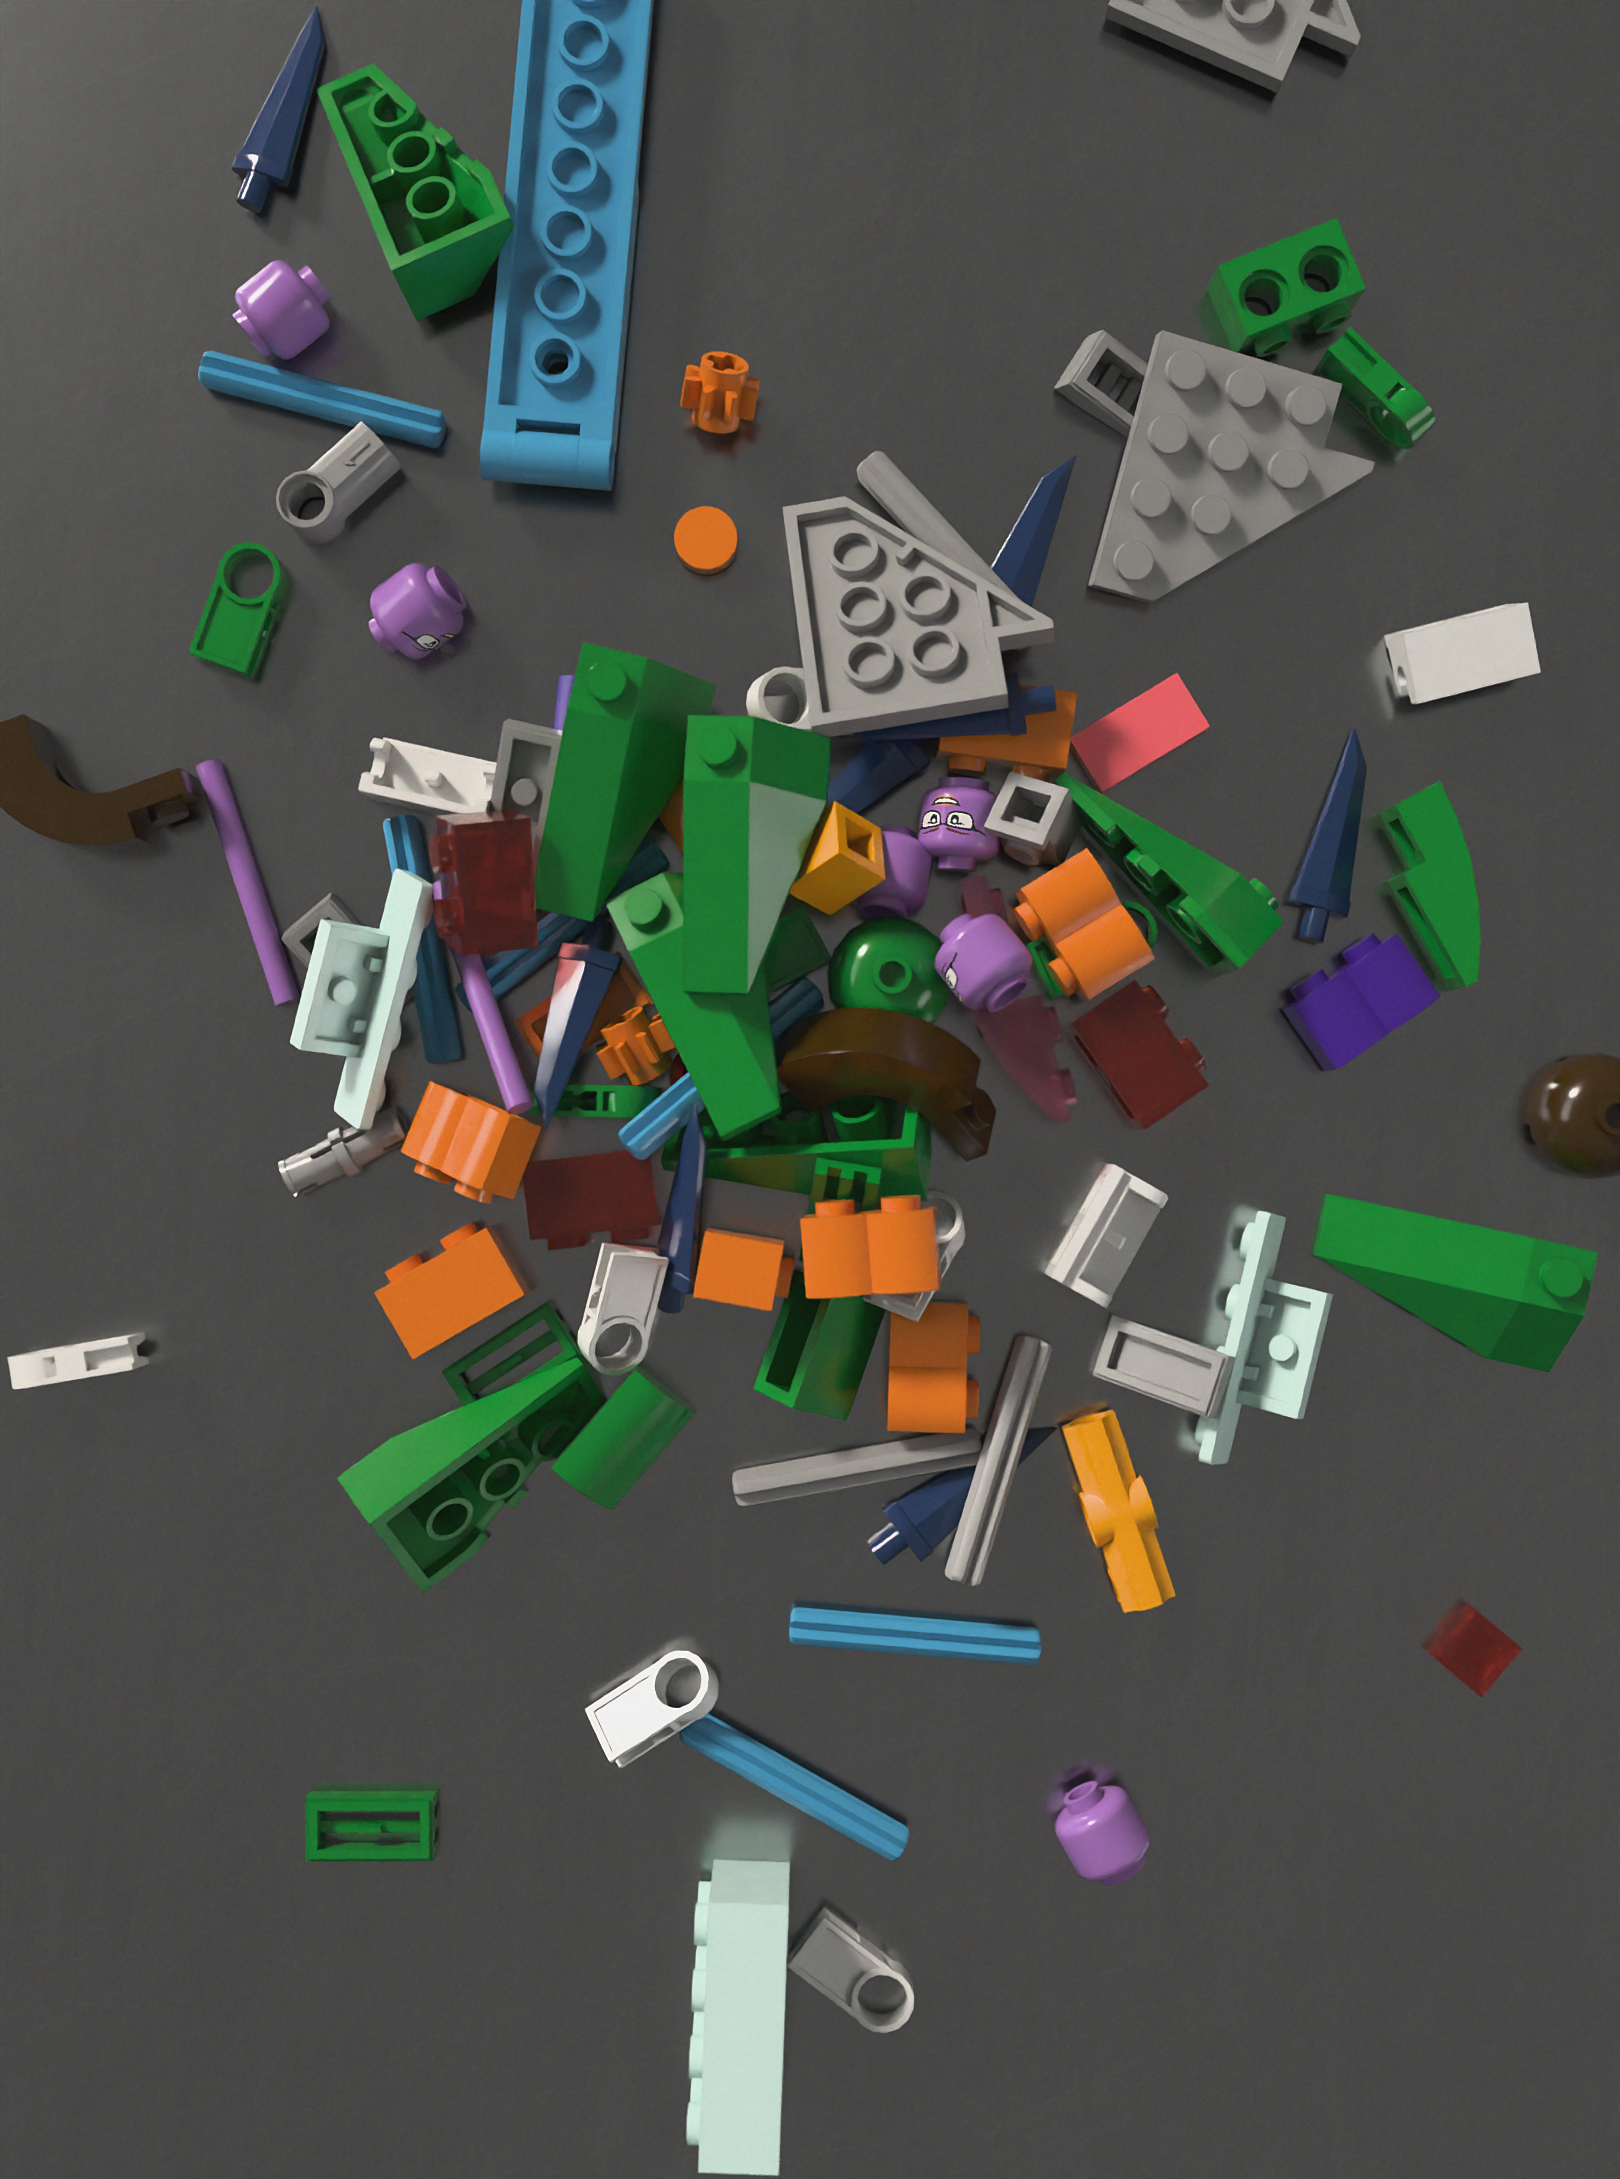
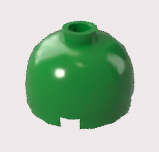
(888, 967)

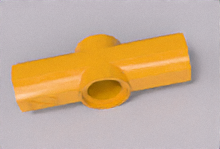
(1118, 1511)

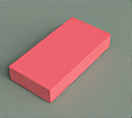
(1138, 733)

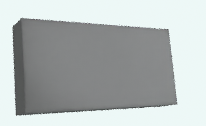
(1164, 1366)

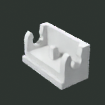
(1463, 653)
(427, 779)
(1106, 1234)

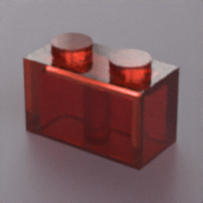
(485, 881)
(1139, 1054)
(591, 1196)

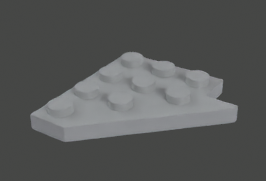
(1241, 35)
(1214, 463)
(894, 624)

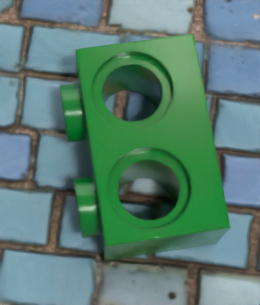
(1278, 278)

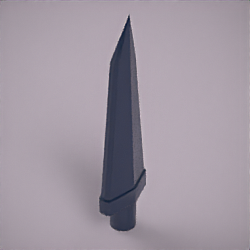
(275, 136)
(1028, 544)
(992, 722)
(877, 772)
(1329, 862)
(577, 996)
(682, 1219)
(935, 1509)

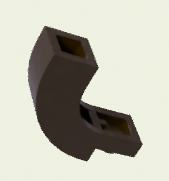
(106, 822)
(890, 1057)

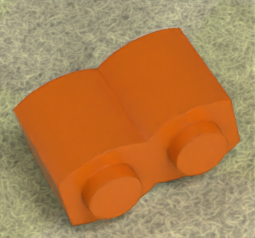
(1082, 926)
(470, 1142)
(870, 1250)
(930, 1370)

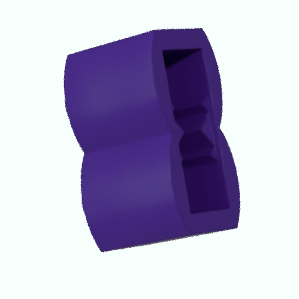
(1359, 1001)

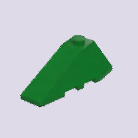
(422, 193)
(612, 773)
(746, 825)
(1195, 894)
(719, 1037)
(851, 1130)
(1480, 1285)
(450, 1477)

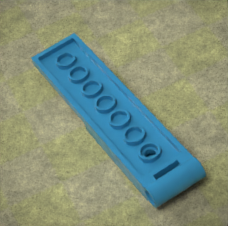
(571, 244)

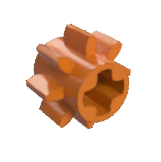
(720, 392)
(635, 1046)

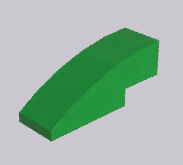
(1439, 885)

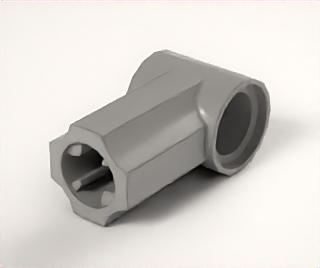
(343, 477)

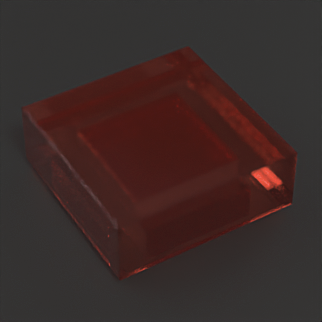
(1474, 1650)

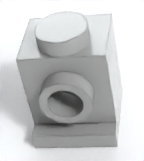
(1031, 831)

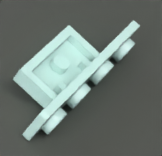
(359, 991)
(1272, 1335)

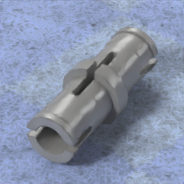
(343, 1152)

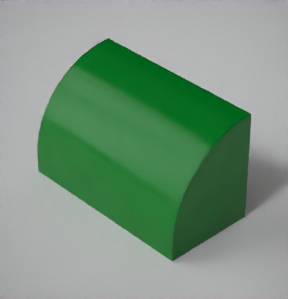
(819, 1351)
(623, 1439)

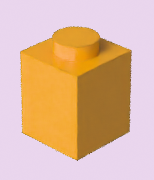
(840, 860)

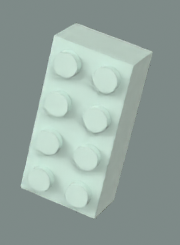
(739, 2017)

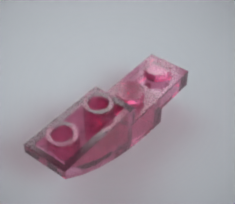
(1023, 1032)

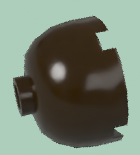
(1577, 1116)

